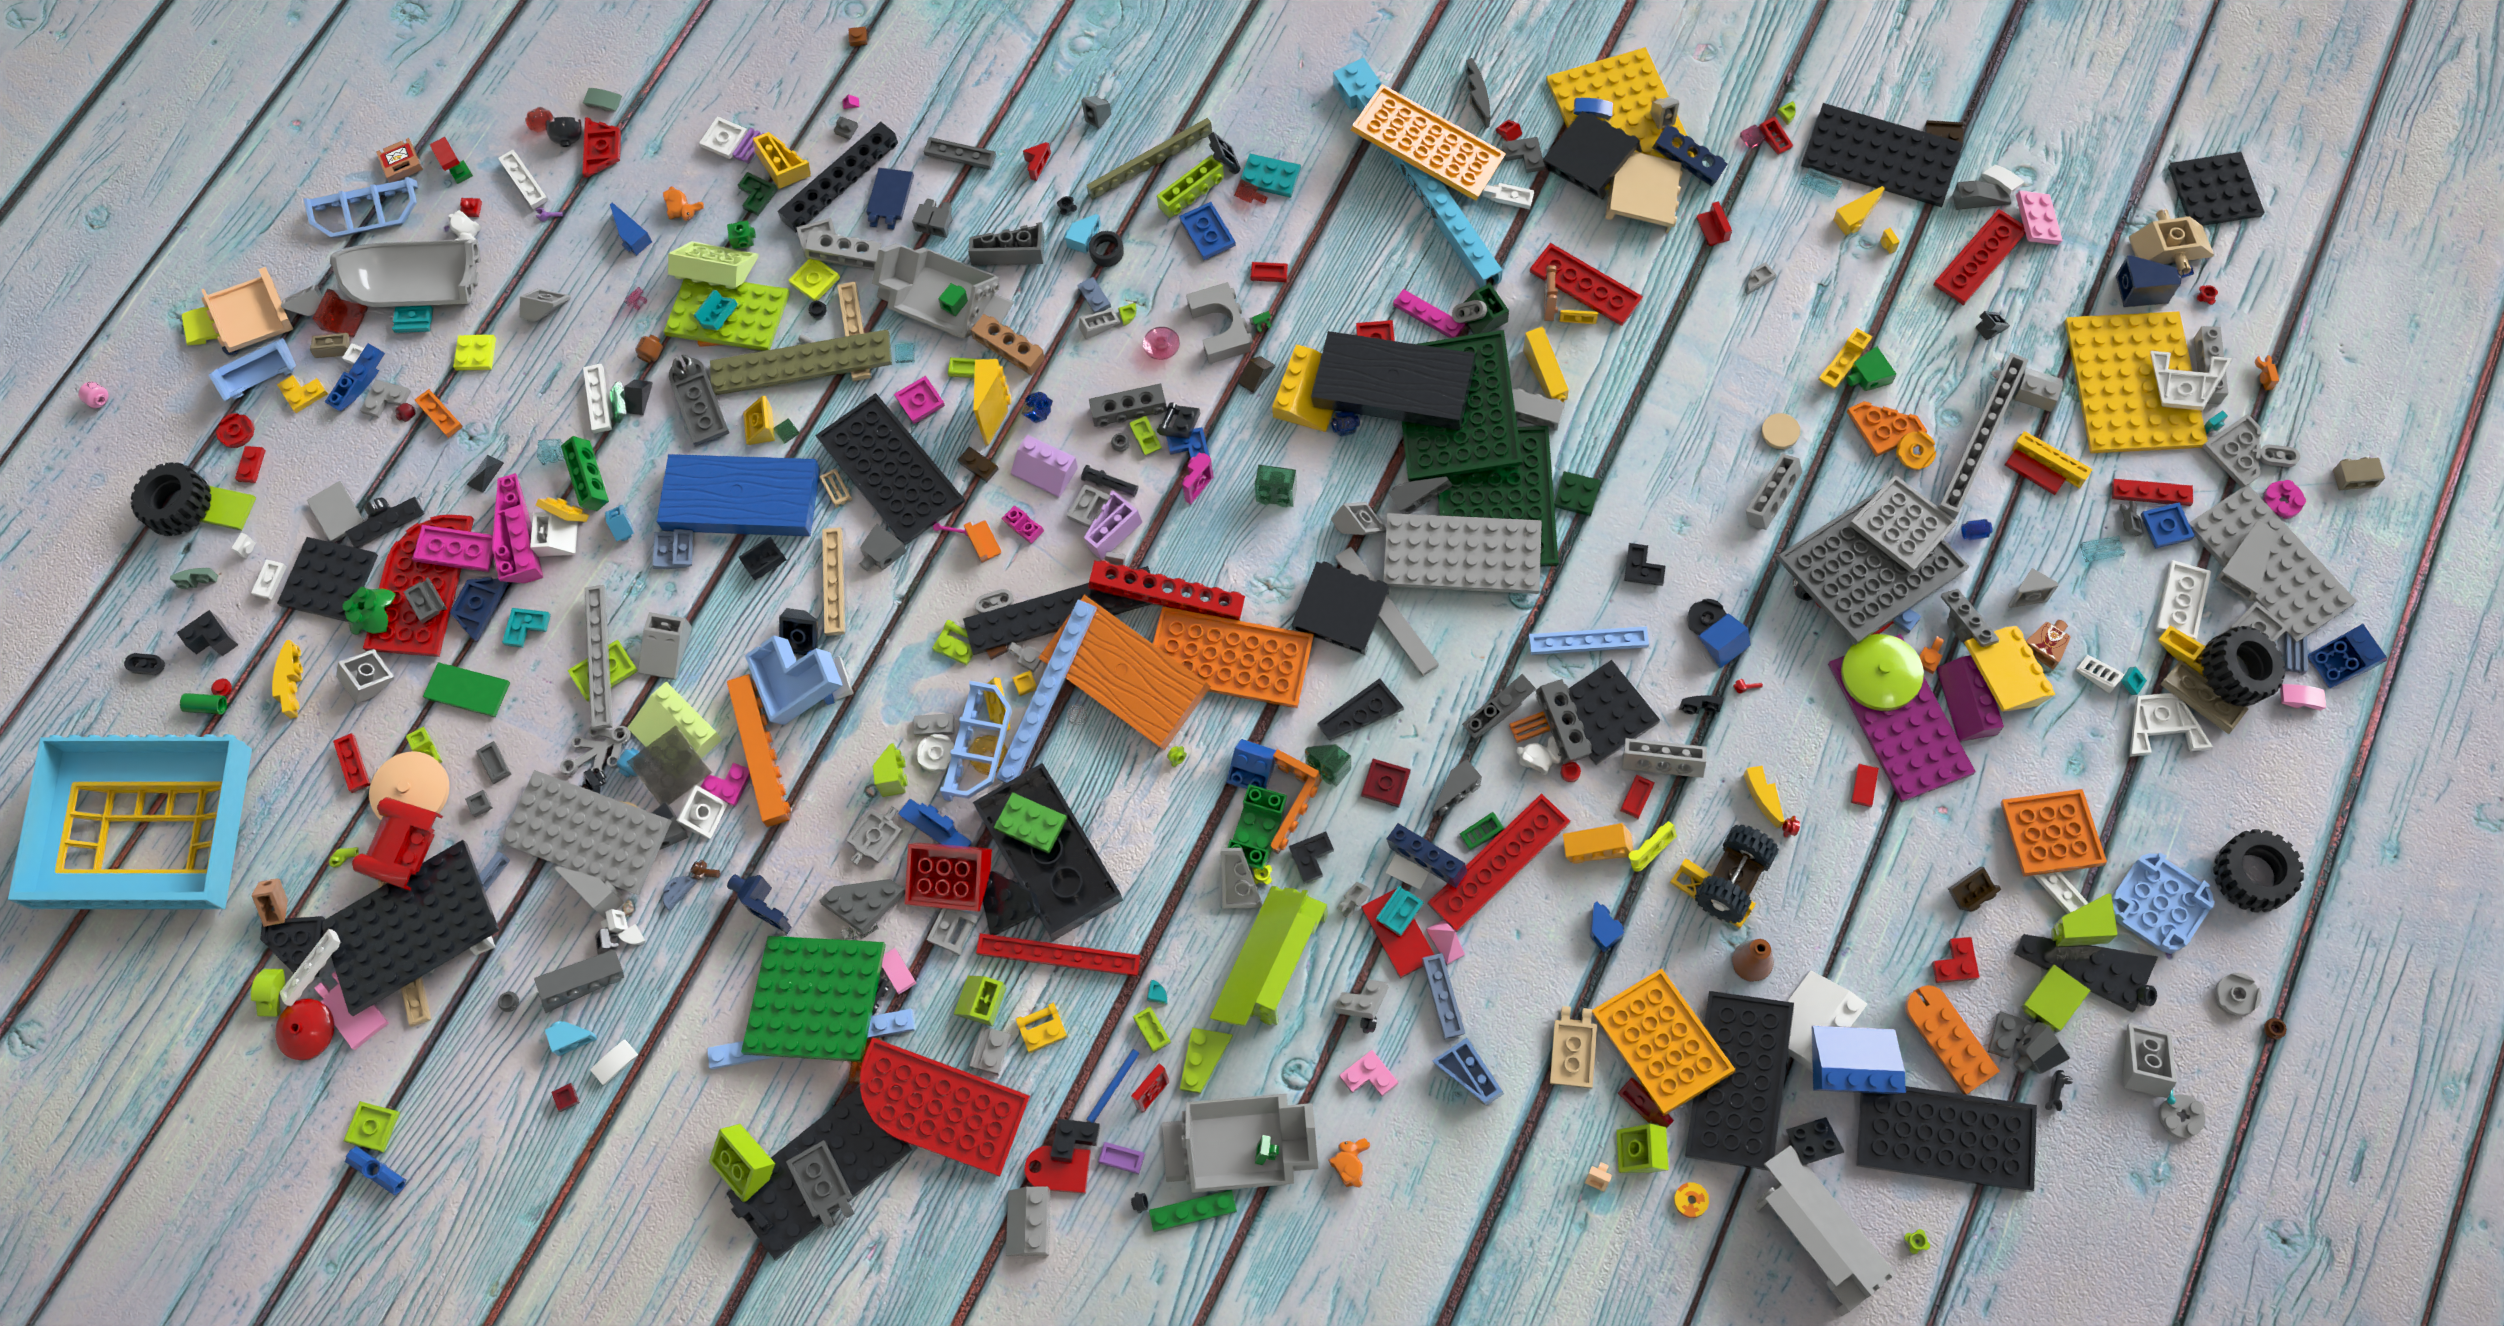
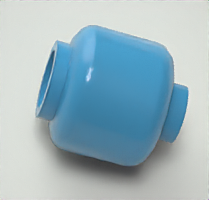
(625, 768)

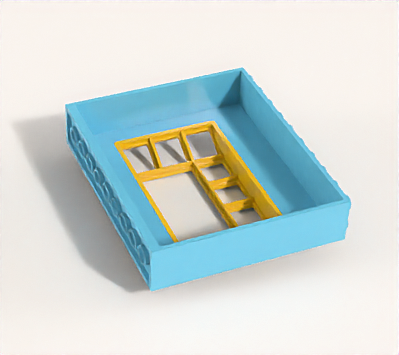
(129, 766)

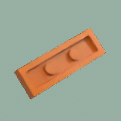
(438, 413)

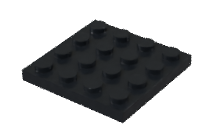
(2216, 189)
(326, 578)
(1609, 710)

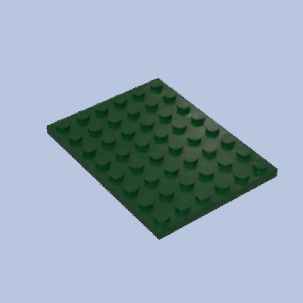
(1489, 422)
(1511, 492)

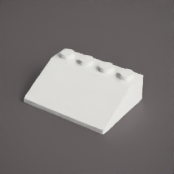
(1819, 1004)

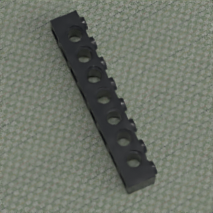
(829, 185)

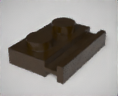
(1945, 129)

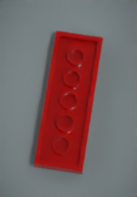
(1980, 257)
(1587, 284)

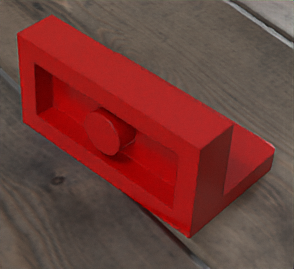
(1715, 225)

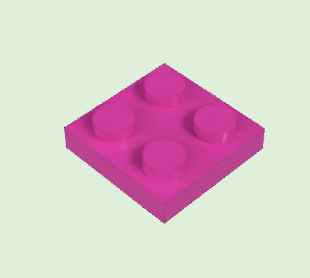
(919, 399)

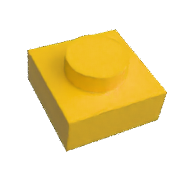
(1889, 240)

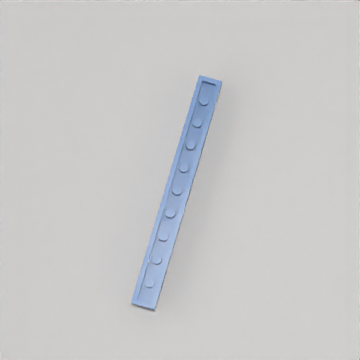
(1046, 691)
(880, 1026)

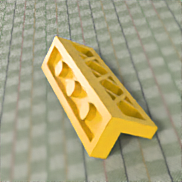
(2053, 458)
(1698, 874)

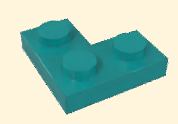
(520, 622)

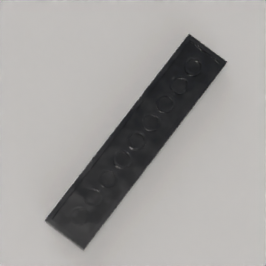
(1039, 616)

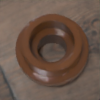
(2279, 1024)

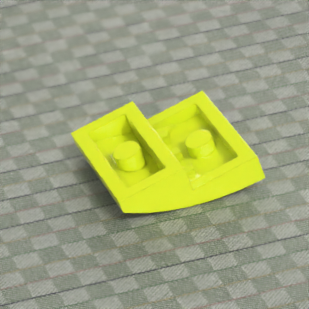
(198, 326)

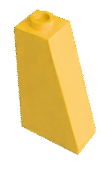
(1544, 364)

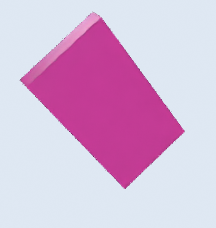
(454, 548)

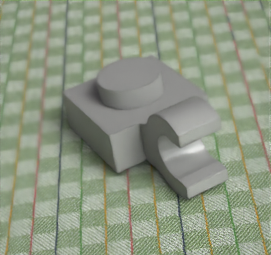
(1027, 658)
(1355, 896)

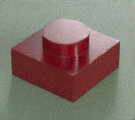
(565, 1097)

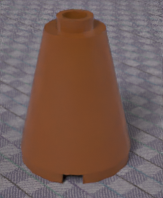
(1753, 960)

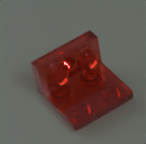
(338, 314)

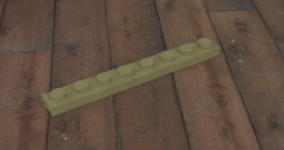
(1149, 158)

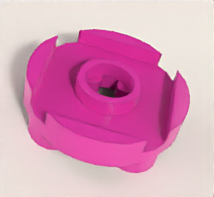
(2288, 490)

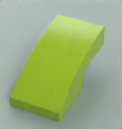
(1145, 435)
(421, 742)

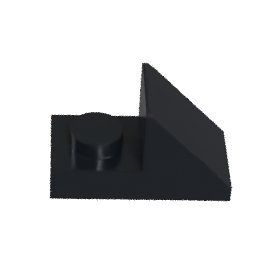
(1991, 324)

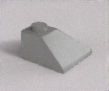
(304, 302)
(540, 304)
(1357, 519)

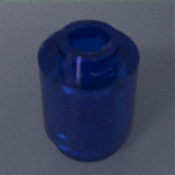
(1976, 529)

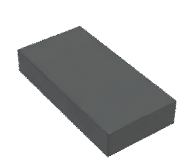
(493, 762)

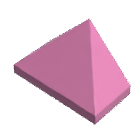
(1446, 941)

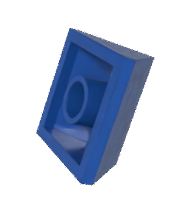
(1725, 639)

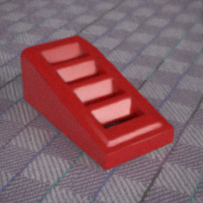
(1777, 128)

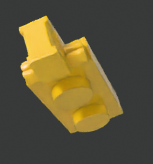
(994, 705)

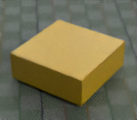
(1024, 683)

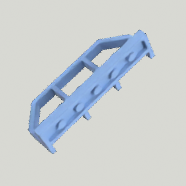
(355, 196)
(965, 734)

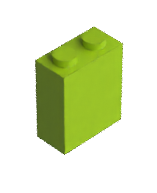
(2055, 998)

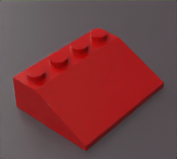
(947, 876)

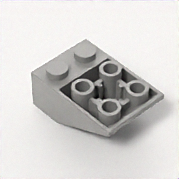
(663, 645)

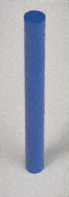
(1113, 1086)

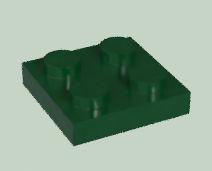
(1577, 493)

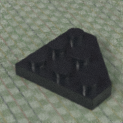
(1007, 903)
(293, 939)

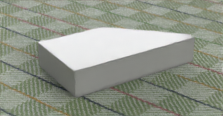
(1759, 277)

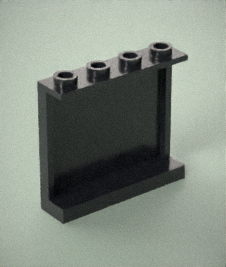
(1590, 153)
(1340, 607)

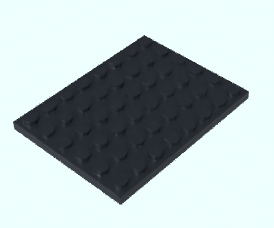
(406, 933)

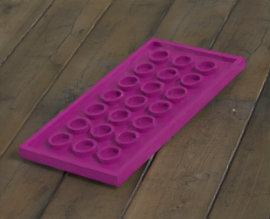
(1911, 742)

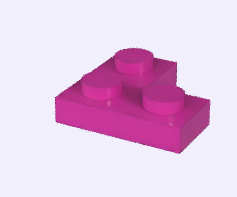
(730, 788)

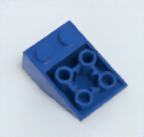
(2347, 656)

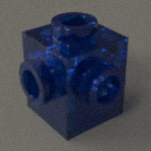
(1037, 407)

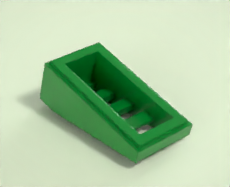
(1478, 825)

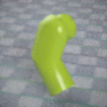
(341, 856)

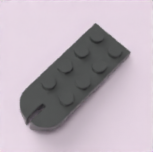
(697, 401)

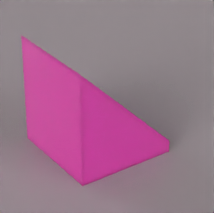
(850, 102)

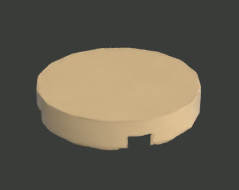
(1780, 431)

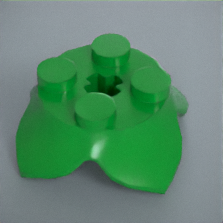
(367, 611)

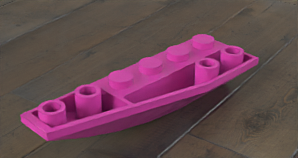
(512, 534)

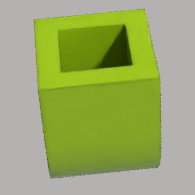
(266, 991)

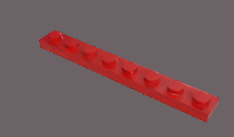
(1058, 955)

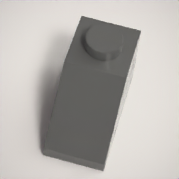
(1096, 110)

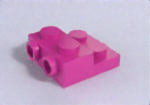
(1199, 476)

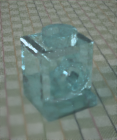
(550, 451)

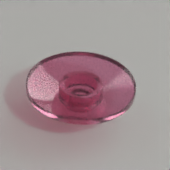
(1161, 336)

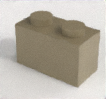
(2358, 473)

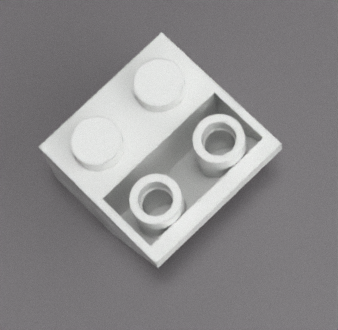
(553, 535)

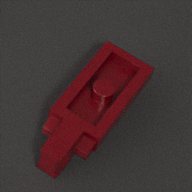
(1642, 1103)

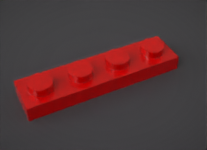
(2152, 492)

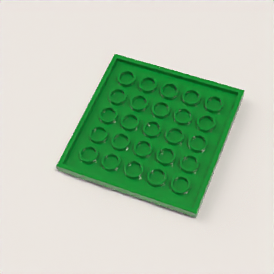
(814, 998)

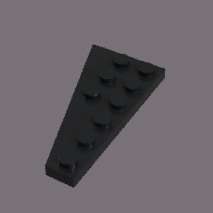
(2104, 971)

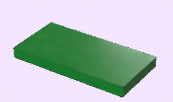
(466, 689)

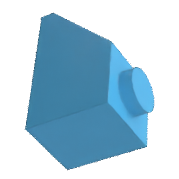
(619, 523)

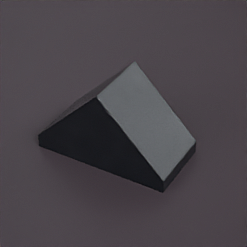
(636, 396)

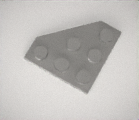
(2238, 450)

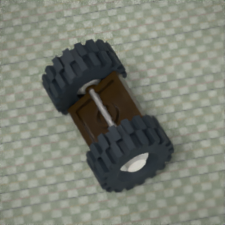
(1729, 887)

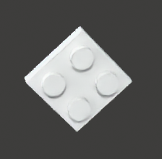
(723, 137)

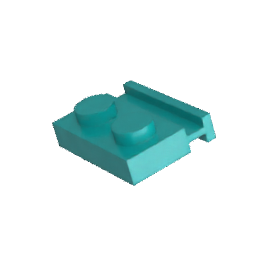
(412, 319)
(1400, 911)

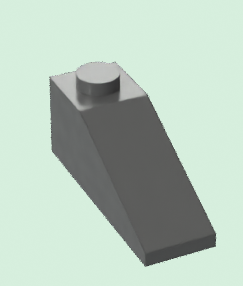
(1979, 194)
(1414, 494)

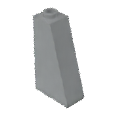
(2248, 563)

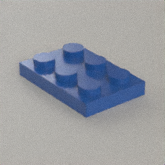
(1207, 230)

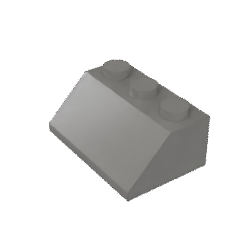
(1028, 1221)

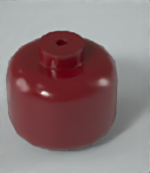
(405, 412)

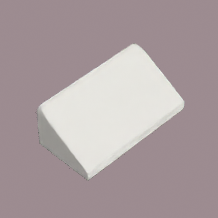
(846, 689)

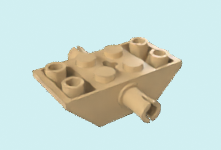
(2171, 241)

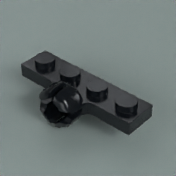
(383, 520)

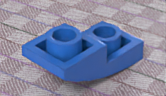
(1597, 107)

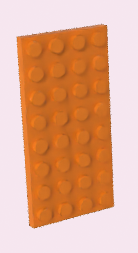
(1237, 655)

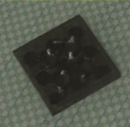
(669, 766)

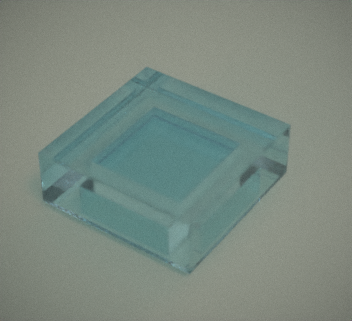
(905, 353)

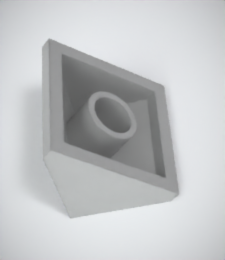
(2033, 590)

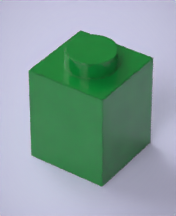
(953, 299)

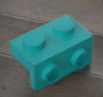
(715, 311)

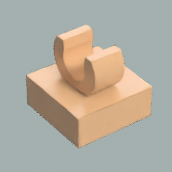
(1598, 1177)

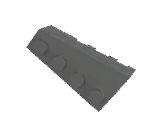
(578, 980)

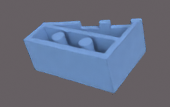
(1470, 1071)

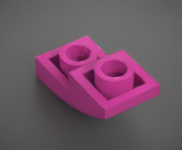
(1022, 524)

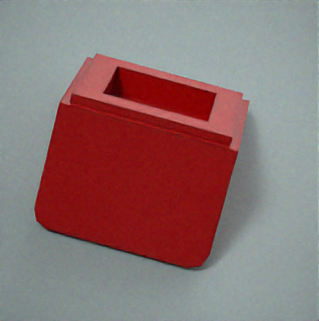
(1509, 130)

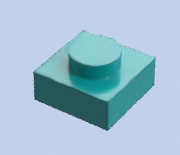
(2216, 422)
(2133, 680)

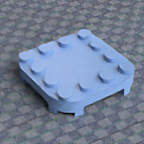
(2161, 903)

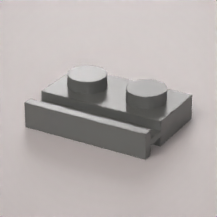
(425, 600)

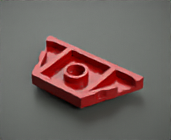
(600, 146)

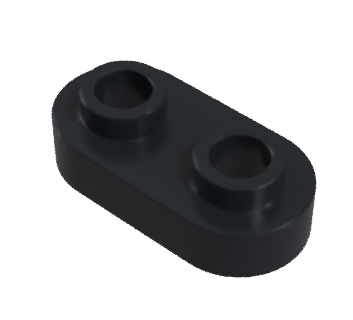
(146, 664)

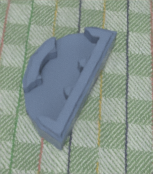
(676, 890)

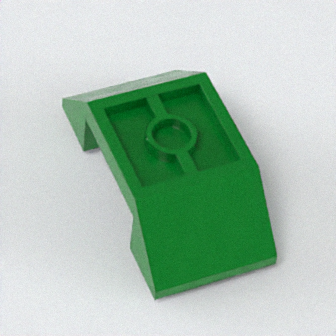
(1258, 824)

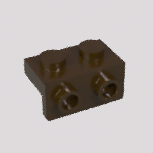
(1973, 890)

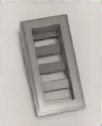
(1089, 329)

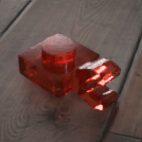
(1247, 192)

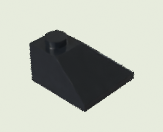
(799, 629)

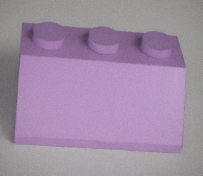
(1043, 466)

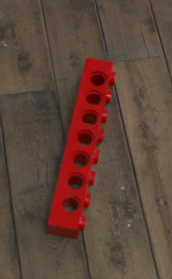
(1156, 595)

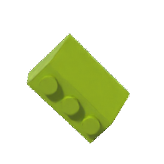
(741, 1161)

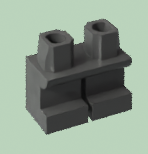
(932, 219)

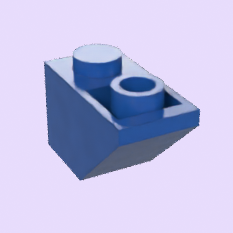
(1604, 929)

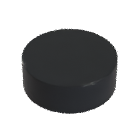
(2147, 995)

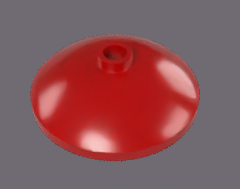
(313, 1033)

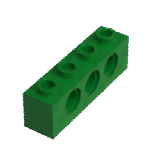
(584, 473)

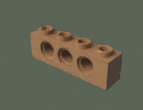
(1027, 362)

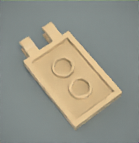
(1573, 1050)

